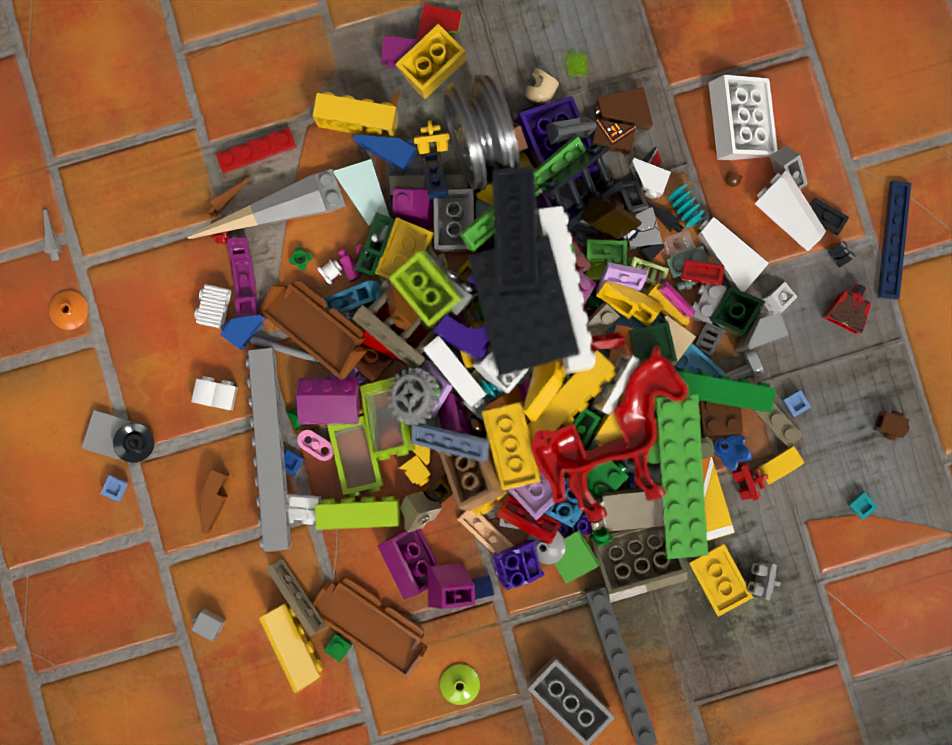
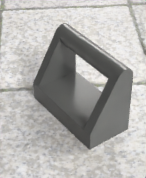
(564, 130)

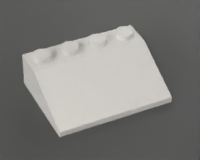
(742, 117)

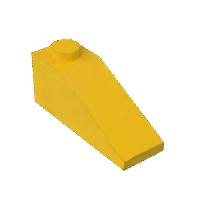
(543, 387)

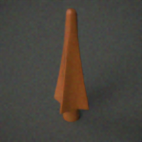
(220, 202)

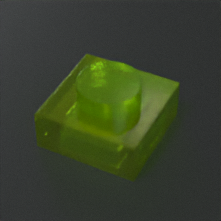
(577, 65)

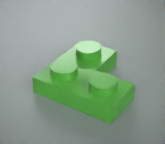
(607, 251)

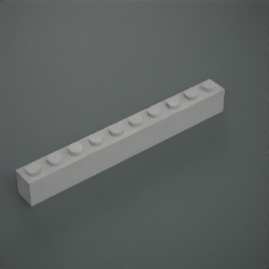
(269, 450)

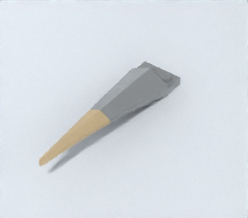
(307, 197)

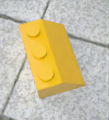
(431, 61)

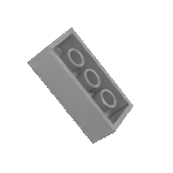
(570, 701)

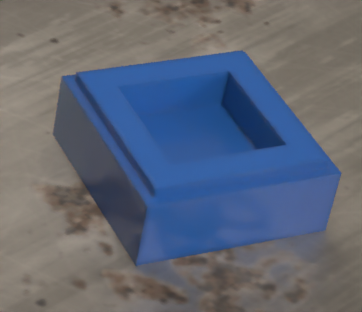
(292, 462)

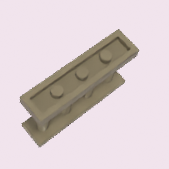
(392, 341)

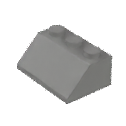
(764, 329)

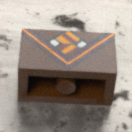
(615, 135)

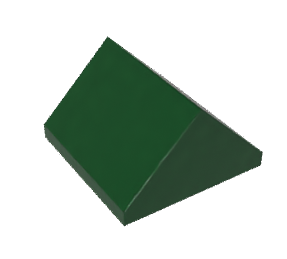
(737, 312)

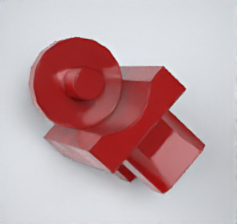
(751, 490)

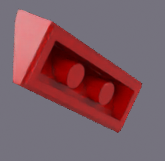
(515, 514)

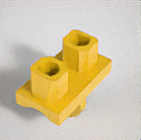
(440, 138)

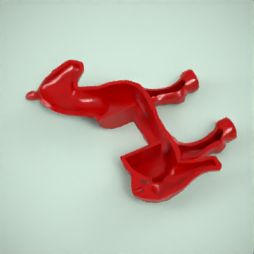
(638, 430)

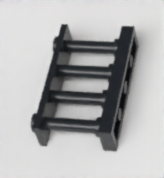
(606, 189)

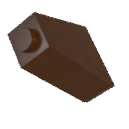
(626, 106)

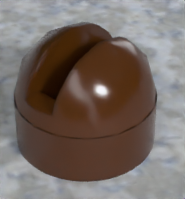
(733, 179)
(476, 425)

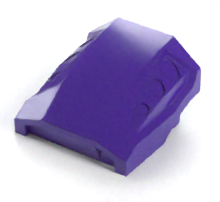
(517, 565)

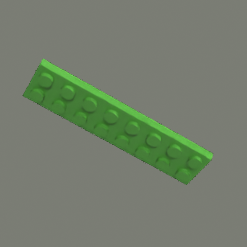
(682, 477)

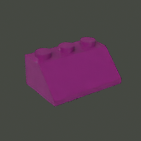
(328, 400)
(408, 561)

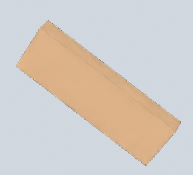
(484, 531)

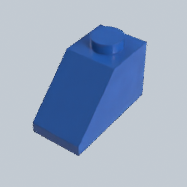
(240, 330)

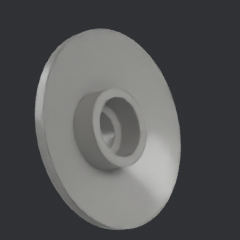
(553, 551)

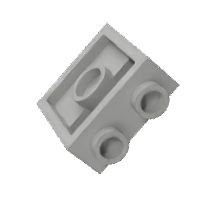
(708, 302)

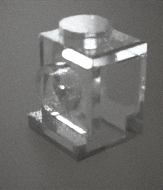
(683, 239)

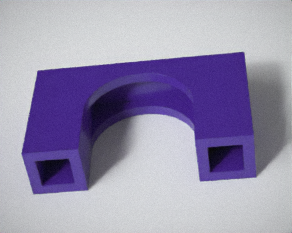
(468, 340)

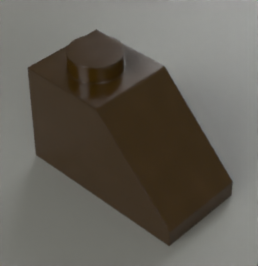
(439, 490)

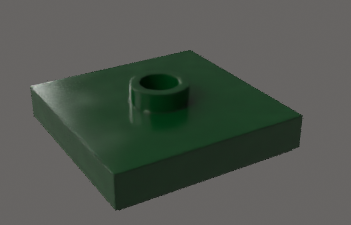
(646, 338)

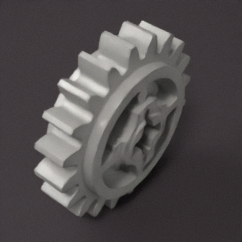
(411, 394)

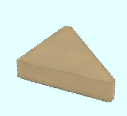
(681, 338)

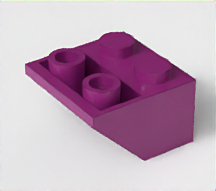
(450, 586)

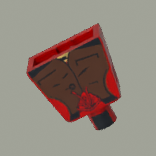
(849, 310)

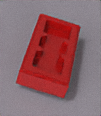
(702, 272)

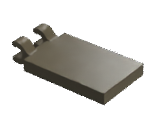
(629, 511)

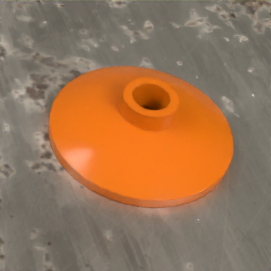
(77, 311)

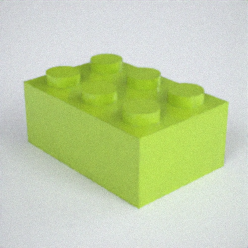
(426, 288)

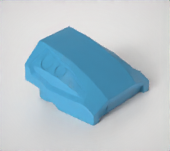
(567, 510)

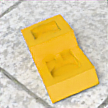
(781, 464)

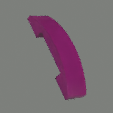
(243, 277)

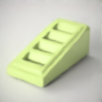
(632, 261)

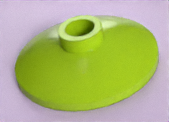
(460, 674)

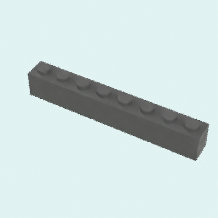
(620, 665)

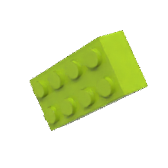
(357, 514)

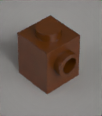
(892, 425)

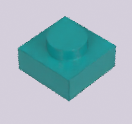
(862, 505)

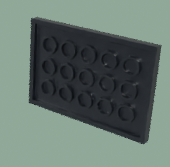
(526, 325)

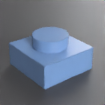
(796, 403)
(114, 488)

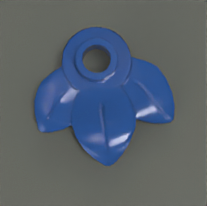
(734, 451)

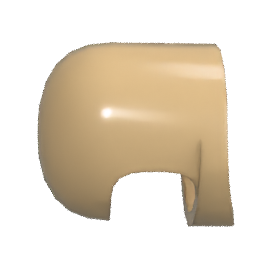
(543, 90)

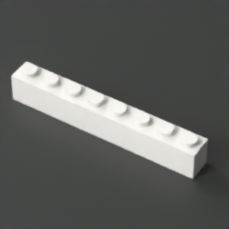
(554, 222)

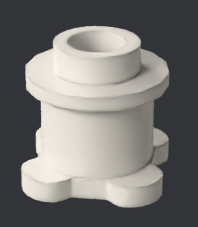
(330, 270)

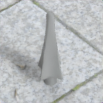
(51, 243)

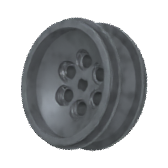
(480, 130)

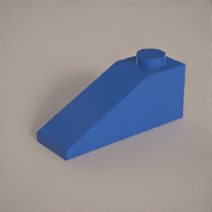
(392, 150)

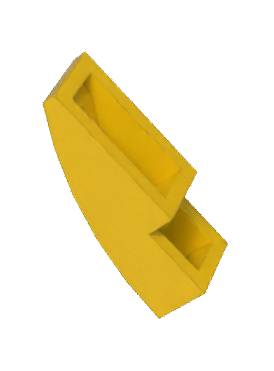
(630, 302)

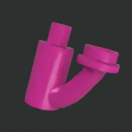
(347, 263)

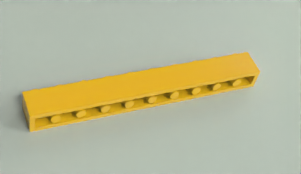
(566, 403)

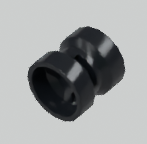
(841, 254)

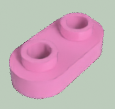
(316, 445)

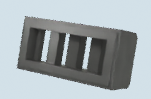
(718, 331)

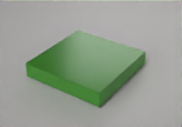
(577, 558)

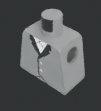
(646, 234)

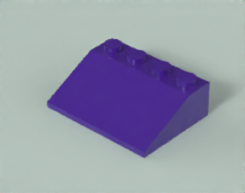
(535, 133)

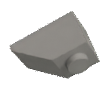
(789, 160)

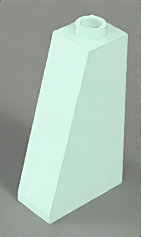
(363, 189)

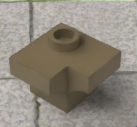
(418, 511)

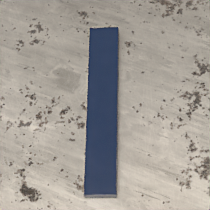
(894, 240)

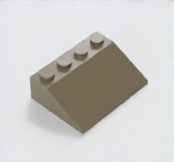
(637, 563)

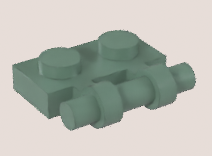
(676, 263)

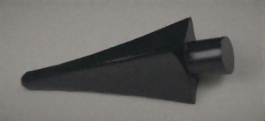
(668, 220)

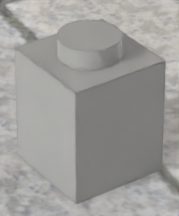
(207, 624)

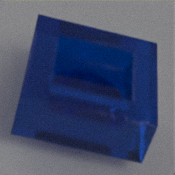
(483, 587)

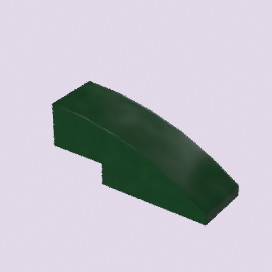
(373, 245)

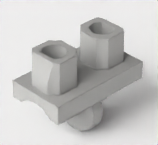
(764, 581)

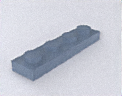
(450, 442)

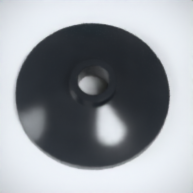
(123, 447)

